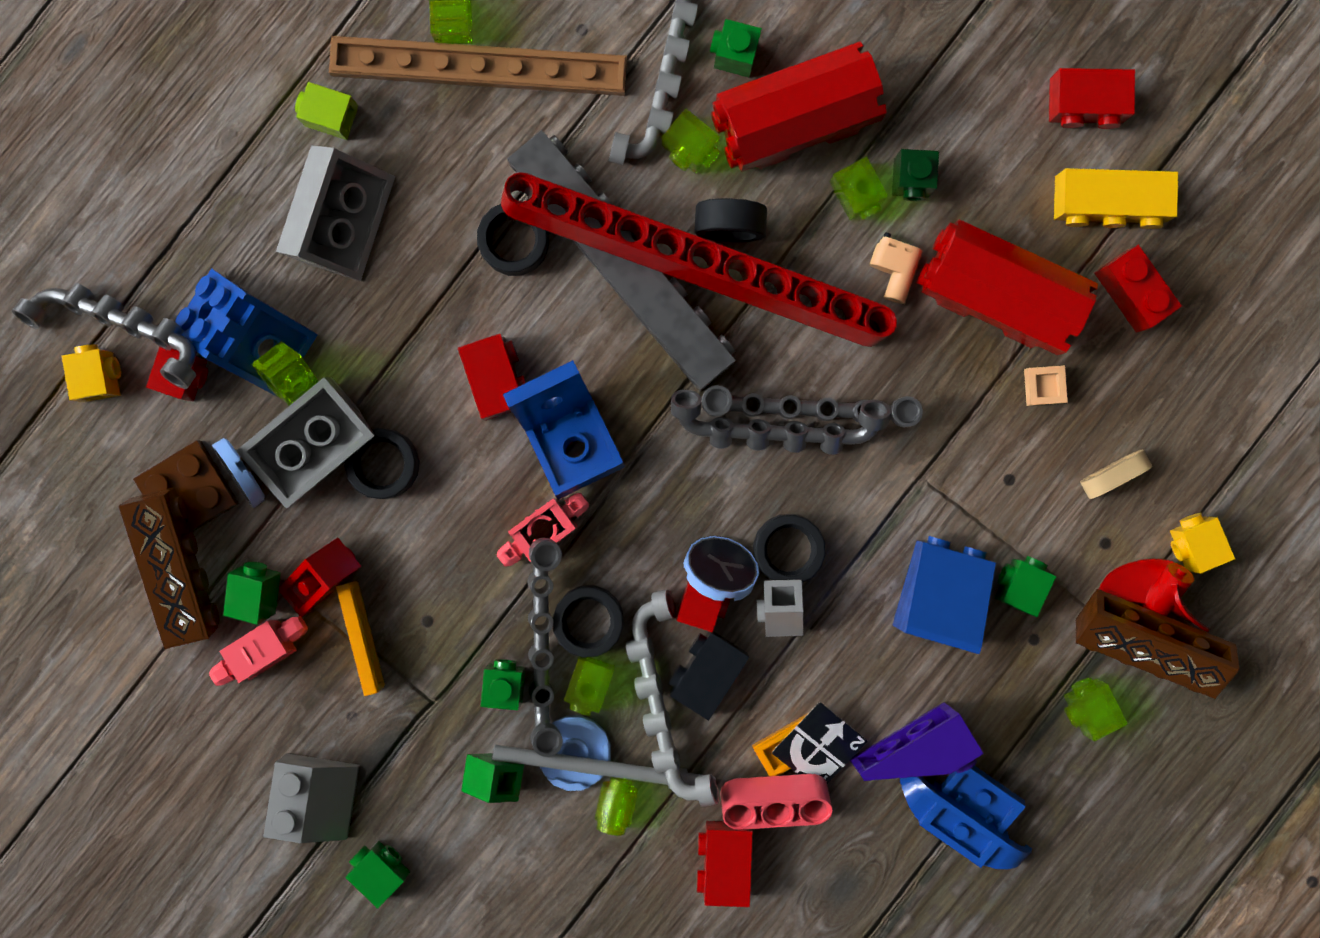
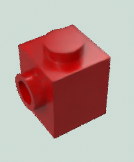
(160, 384)
(700, 610)

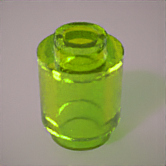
(615, 806)

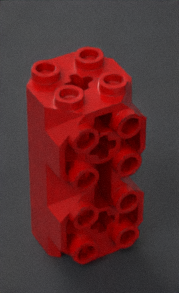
(799, 107)
(1007, 287)

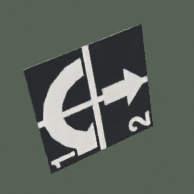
(820, 744)

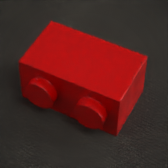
(1092, 97)
(1137, 289)
(491, 373)
(726, 865)

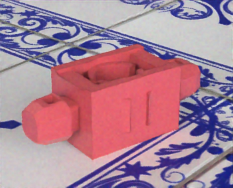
(575, 506)
(258, 650)

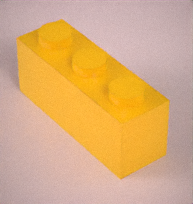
(1115, 197)

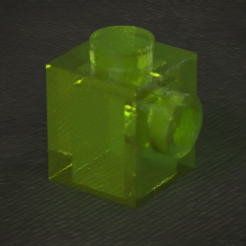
(691, 143)
(859, 189)
(589, 685)
(1093, 708)

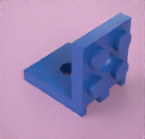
(231, 324)
(558, 412)

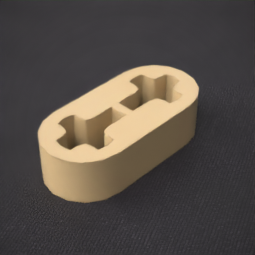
(1116, 474)

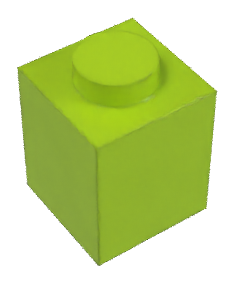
(326, 110)

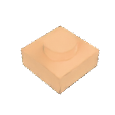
(1045, 385)

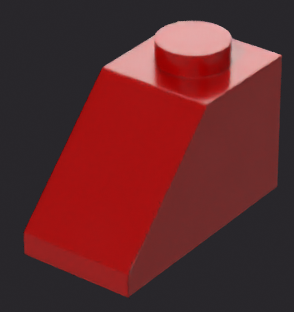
(319, 576)

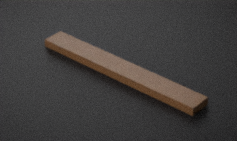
(478, 65)

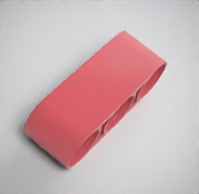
(775, 801)

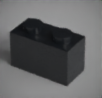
(707, 674)

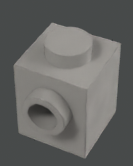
(781, 608)

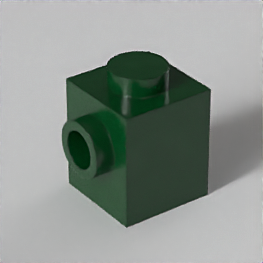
(915, 174)

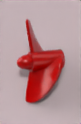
(1155, 585)

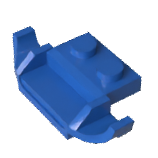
(969, 815)

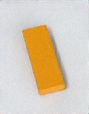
(360, 638)

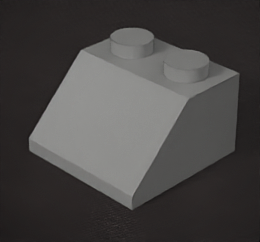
(310, 799)

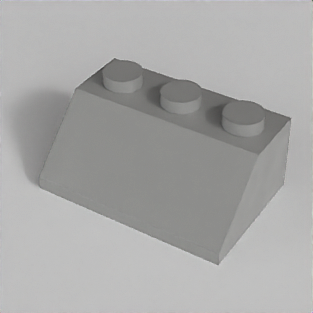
(335, 212)
(306, 441)

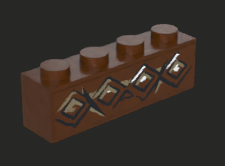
(170, 567)
(1156, 644)

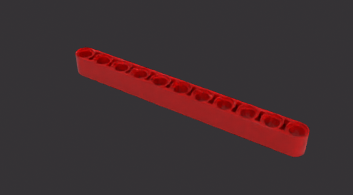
(682, 266)

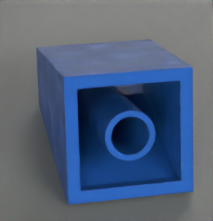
(946, 595)

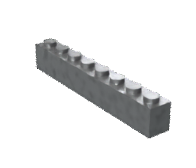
(646, 292)

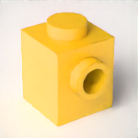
(91, 374)
(1200, 543)

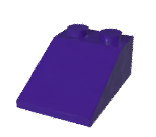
(925, 747)

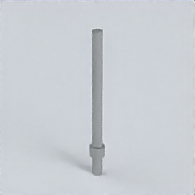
(587, 765)

